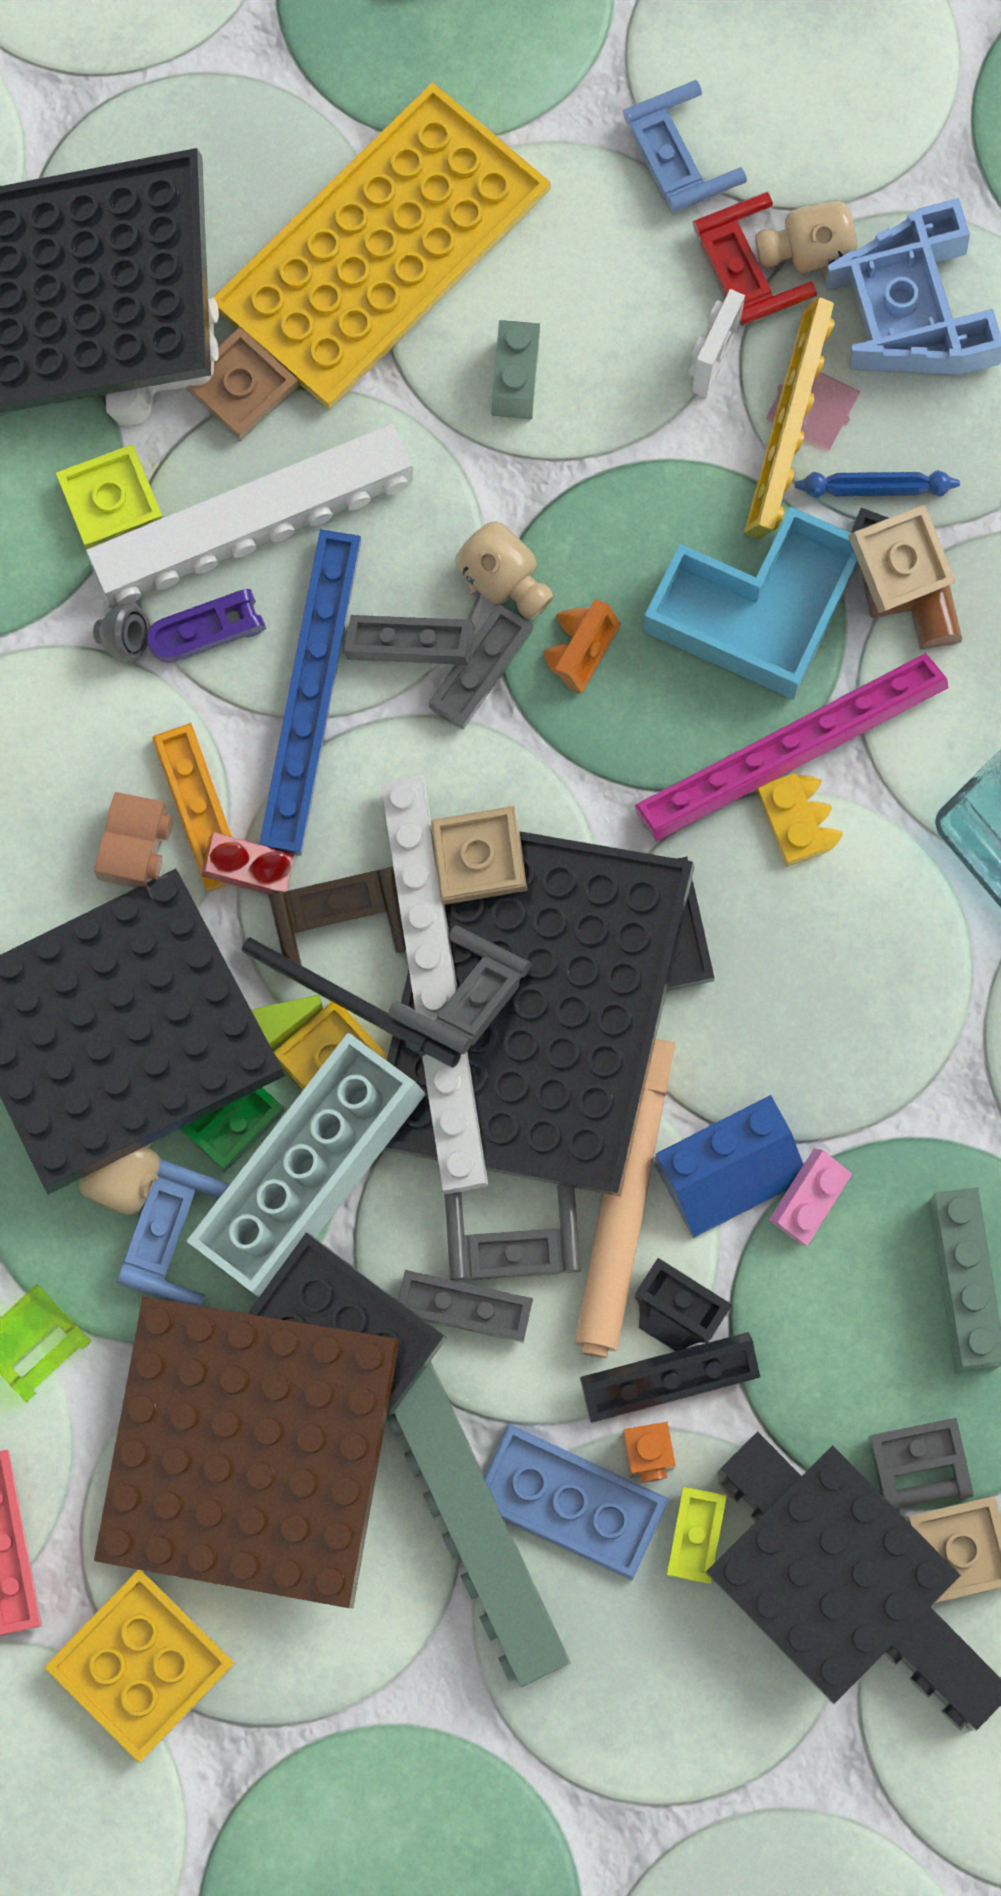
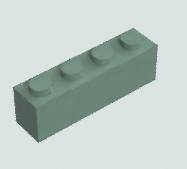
(966, 1279)

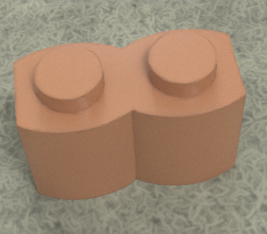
(132, 840)

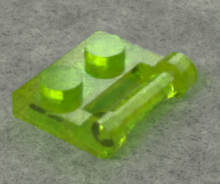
(24, 1329)

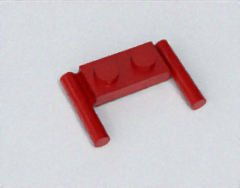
(736, 264)

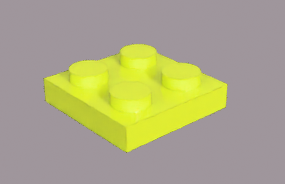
(109, 496)

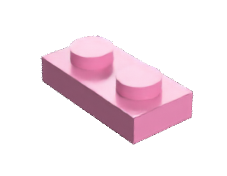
(810, 1196)

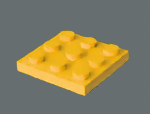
(139, 1665)

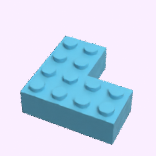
(763, 623)

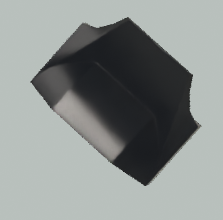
(678, 1308)

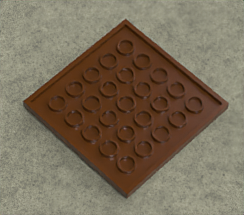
(247, 1451)

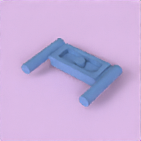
(667, 154)
(160, 1229)

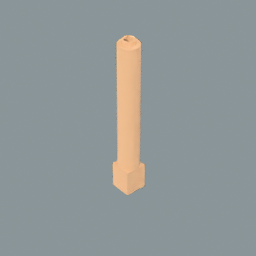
(621, 1222)

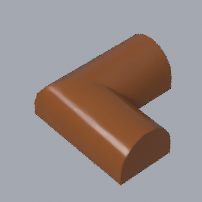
(932, 615)

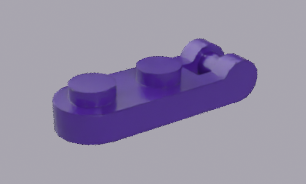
(204, 627)

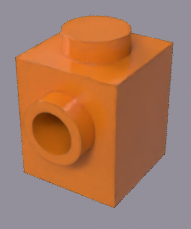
(648, 1451)

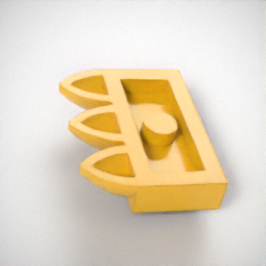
(795, 819)

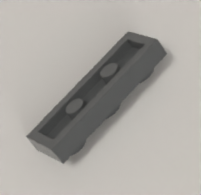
(409, 639)
(489, 657)
(466, 1306)

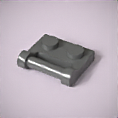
(920, 1450)

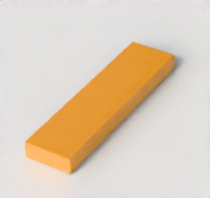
(192, 792)

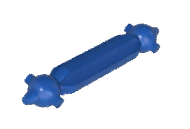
(877, 484)

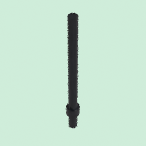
(414, 1040)

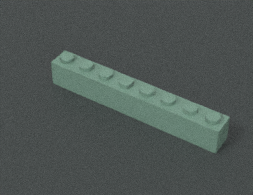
(477, 1532)

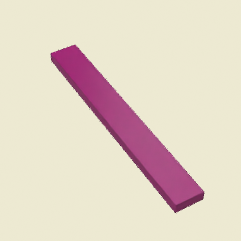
(791, 746)

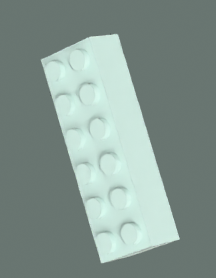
(307, 1164)

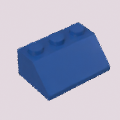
(730, 1166)

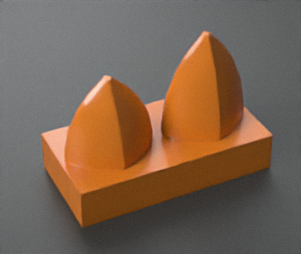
(591, 635)

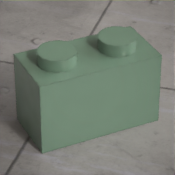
(515, 369)

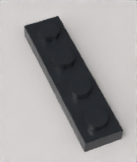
(670, 1377)

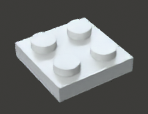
(712, 350)

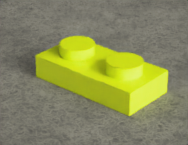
(696, 1535)

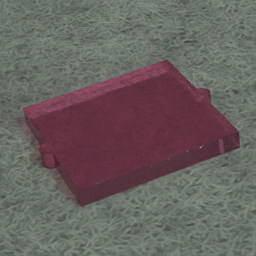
(829, 409)

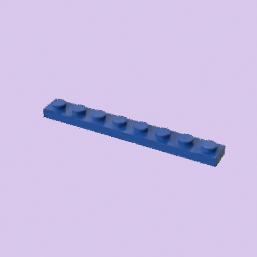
(310, 692)

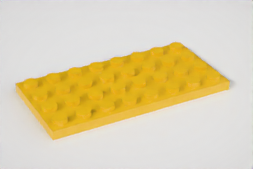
(381, 244)

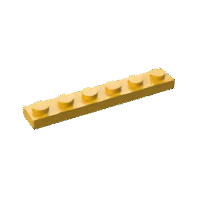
(786, 430)

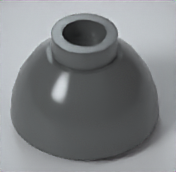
(123, 632)

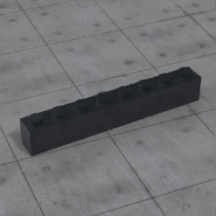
(929, 1648)

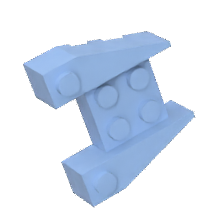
(906, 303)

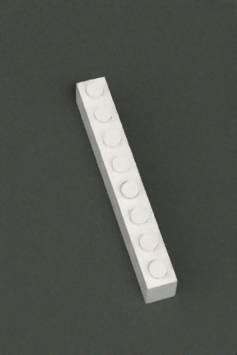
(251, 516)

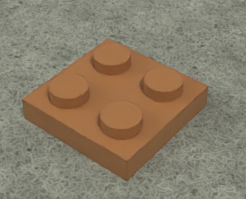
(244, 384)

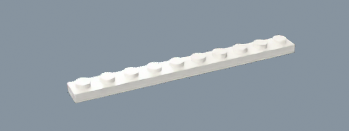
(432, 979)

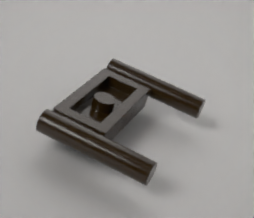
(335, 903)

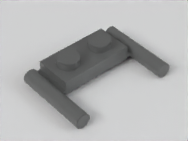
(477, 998)
(516, 1251)

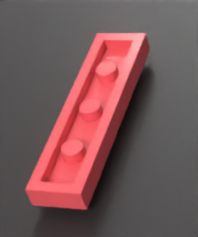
(17, 1589)

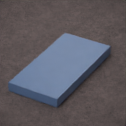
(573, 1502)

